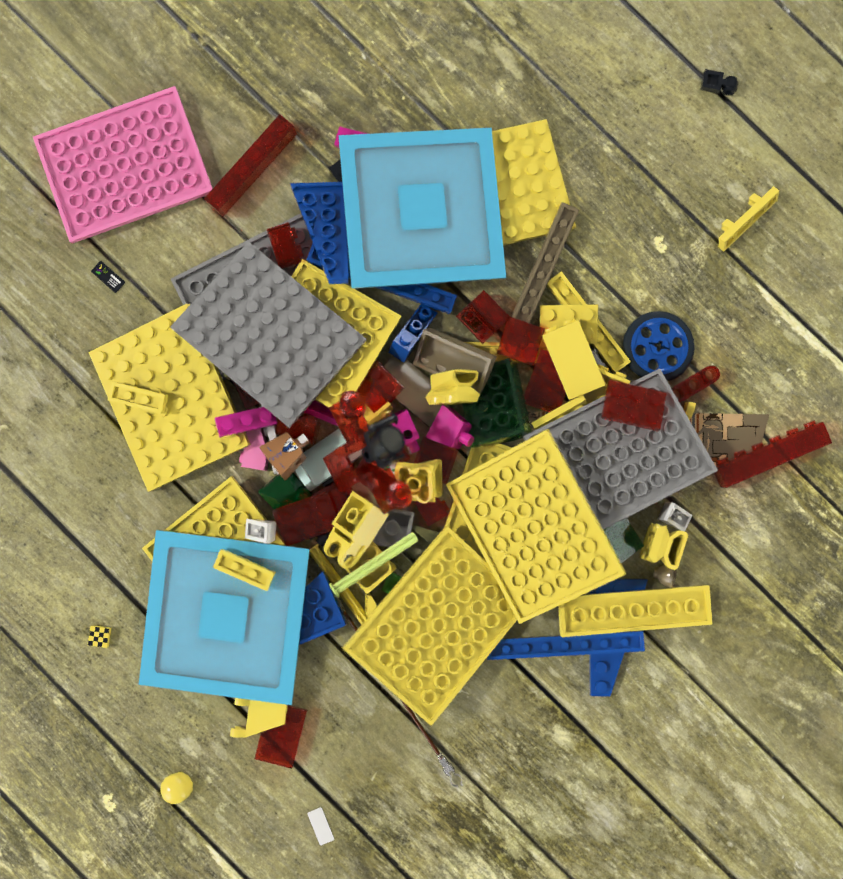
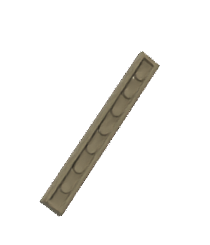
(545, 263)

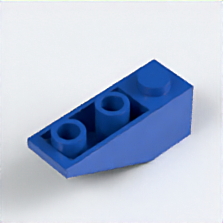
(411, 333)

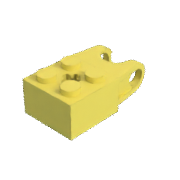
(354, 529)

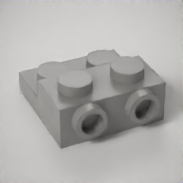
(395, 527)

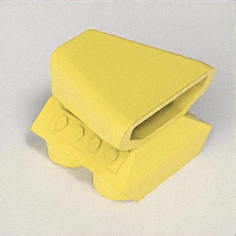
(453, 388)
(422, 478)
(663, 545)
(374, 578)

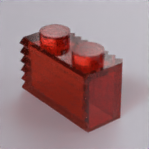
(284, 245)

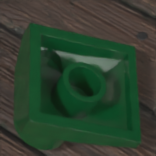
(284, 492)

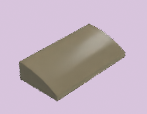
(443, 353)
(415, 389)

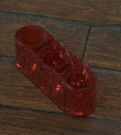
(700, 380)

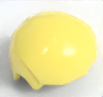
(176, 788)

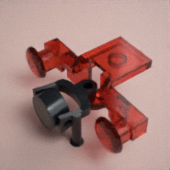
(375, 447)

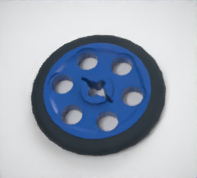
(677, 329)

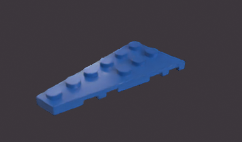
(326, 222)
(320, 610)
(605, 667)

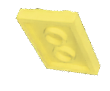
(556, 314)

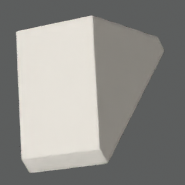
(674, 516)
(260, 530)

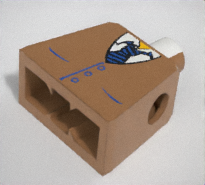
(285, 453)

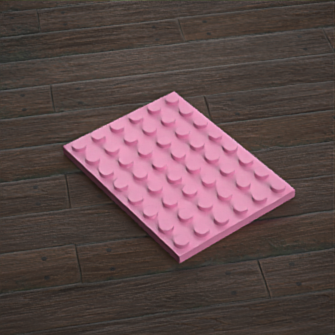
(123, 164)

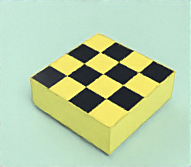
(99, 636)

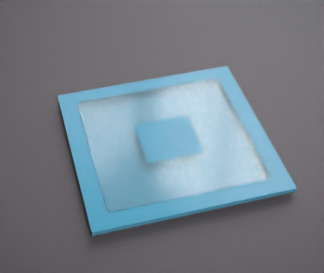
(421, 207)
(218, 631)

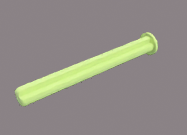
(373, 564)

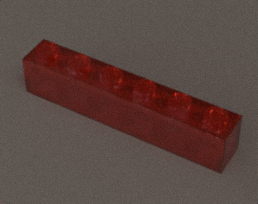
(251, 165)
(771, 454)

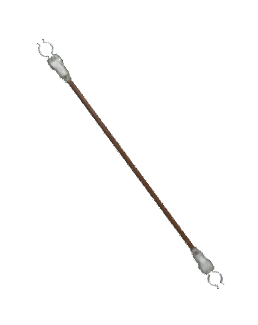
(447, 767)

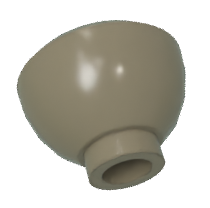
(665, 575)

